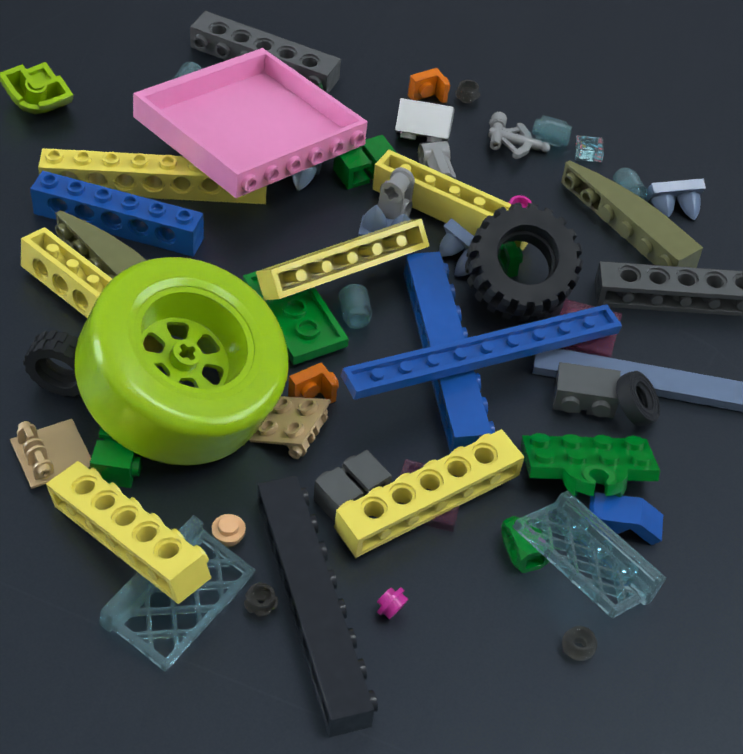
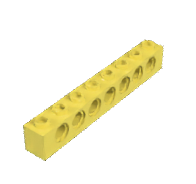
(142, 175)

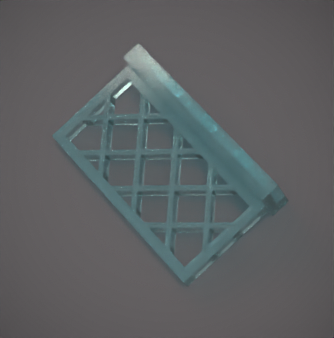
(608, 554)
(139, 589)

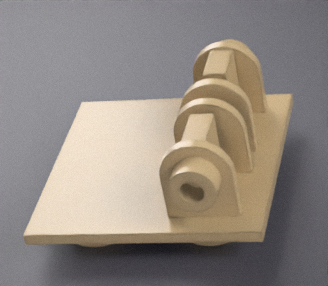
(293, 423)
(48, 450)

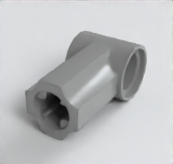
(436, 156)

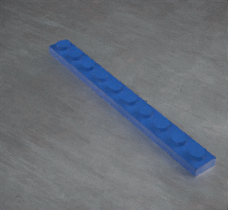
(478, 351)

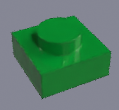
(510, 258)

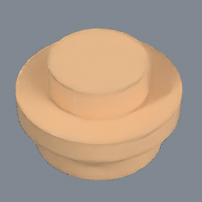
(228, 529)

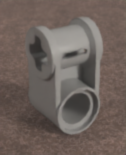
(397, 194)

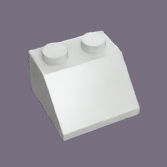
(424, 120)

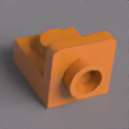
(428, 84)
(313, 381)

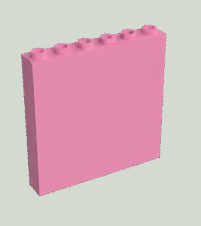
(249, 121)

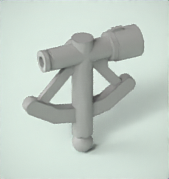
(500, 134)

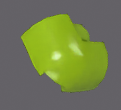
(36, 88)

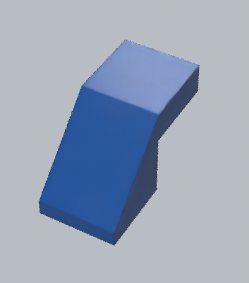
(627, 514)

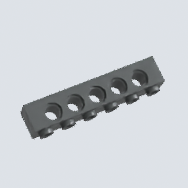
(232, 39)
(669, 288)

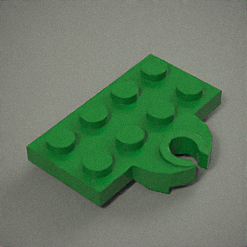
(305, 322)
(590, 461)

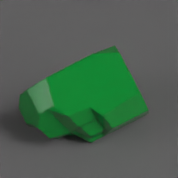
(520, 551)

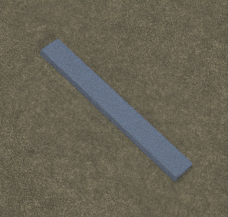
(666, 381)

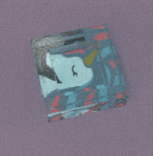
(589, 148)

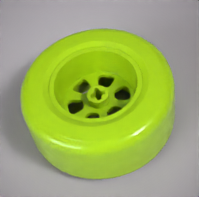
(211, 314)

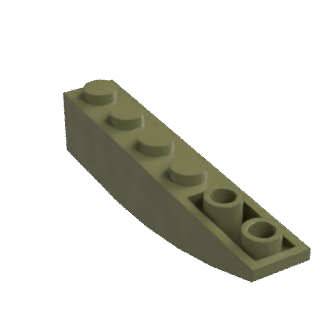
(633, 218)
(96, 245)

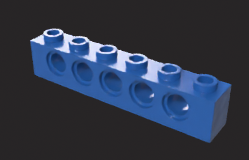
(119, 213)

